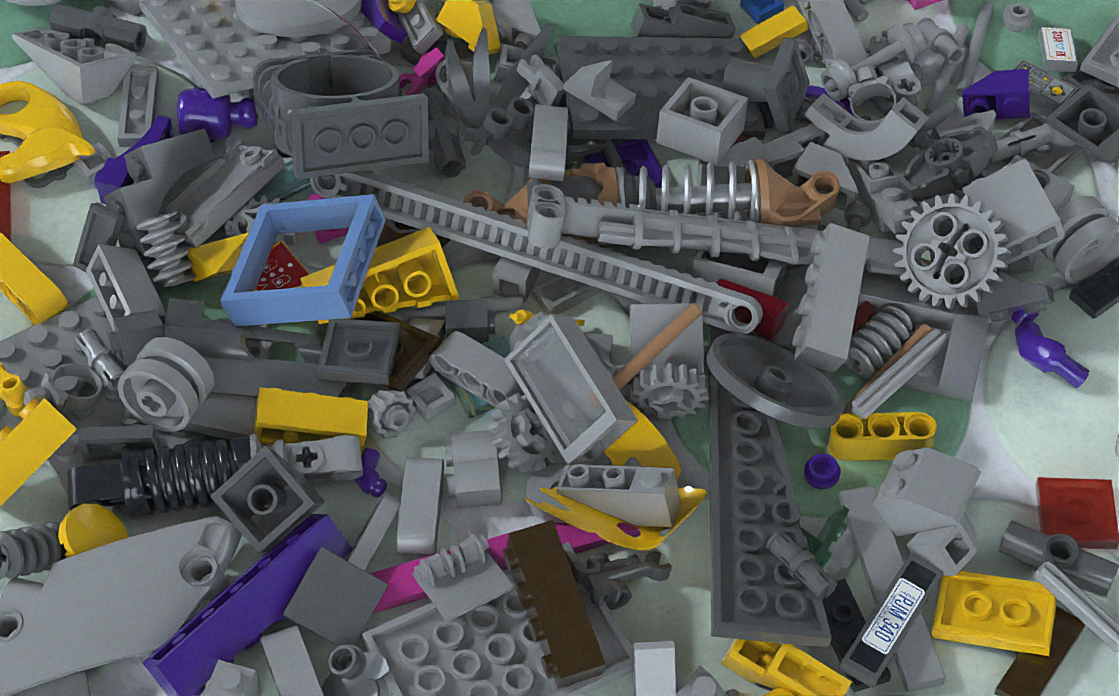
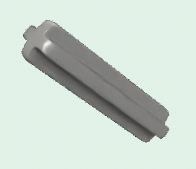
(1079, 604)

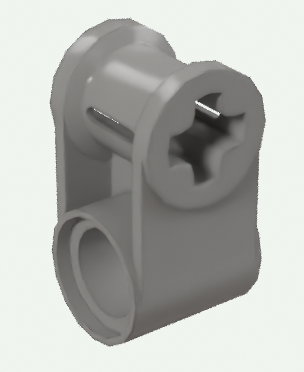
(902, 80)

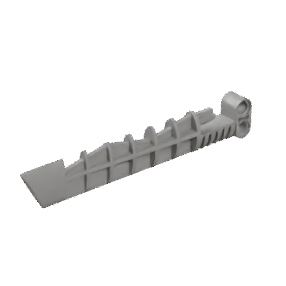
(554, 214)

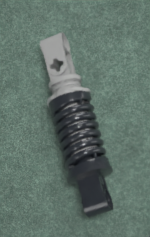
(194, 477)

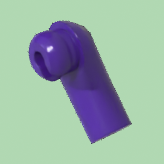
(370, 480)

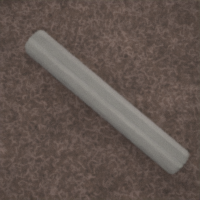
(899, 373)

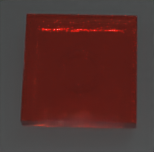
(1078, 509)

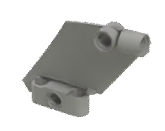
(111, 601)

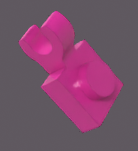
(424, 73)

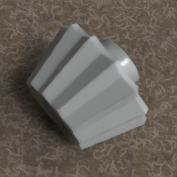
(390, 412)

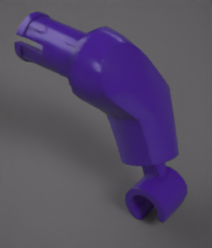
(1044, 352)

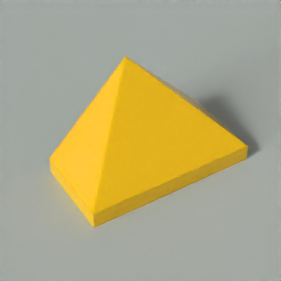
(216, 257)

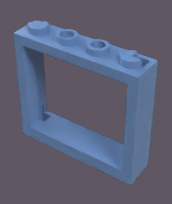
(313, 303)

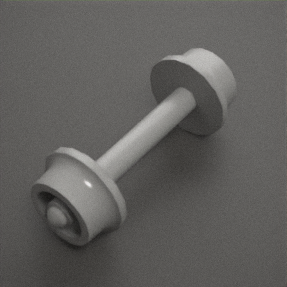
(904, 42)

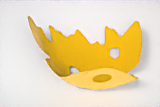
(651, 450)

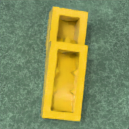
(783, 667)

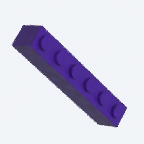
(243, 609)

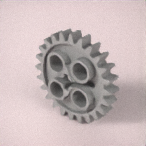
(978, 267)

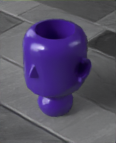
(216, 115)

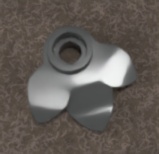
(359, 677)

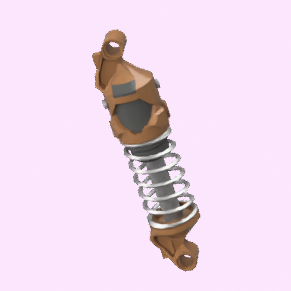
(764, 194)

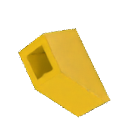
(466, 21)

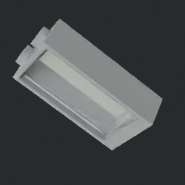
(570, 389)

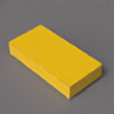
(772, 31)

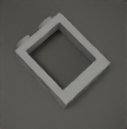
(761, 275)

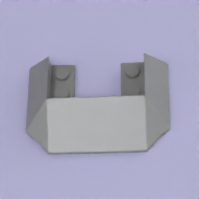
(948, 373)

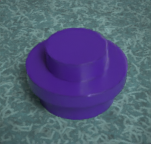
(822, 471)

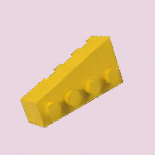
(400, 276)

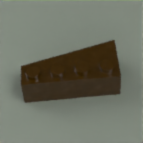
(553, 604)

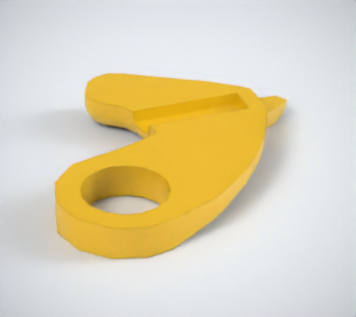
(48, 131)

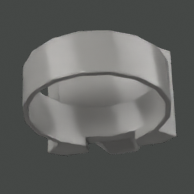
(869, 86)
(59, 398)

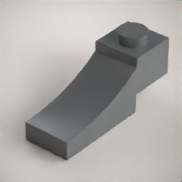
(681, 22)

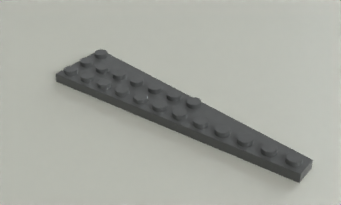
(749, 504)

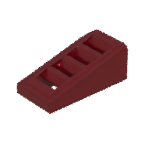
(773, 310)

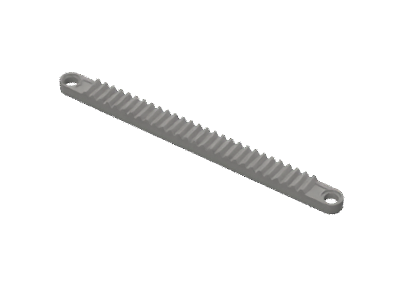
(569, 259)

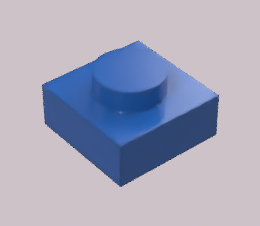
(762, 9)

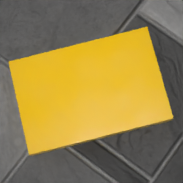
(995, 612)

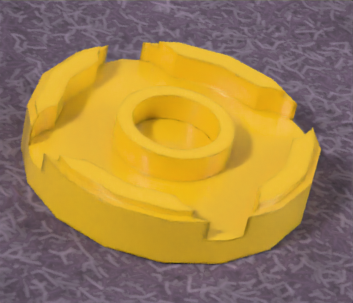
(89, 528)

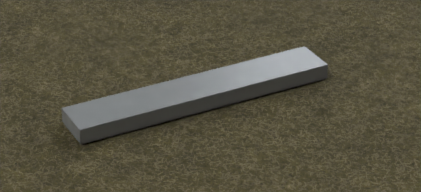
(881, 563)

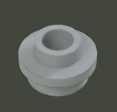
(1017, 17)

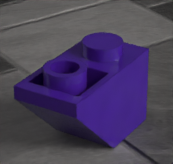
(1001, 91)

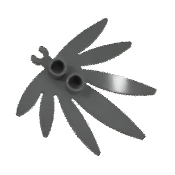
(509, 122)

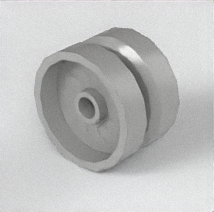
(1089, 240)
(166, 384)

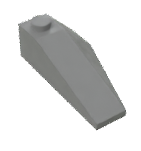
(76, 64)

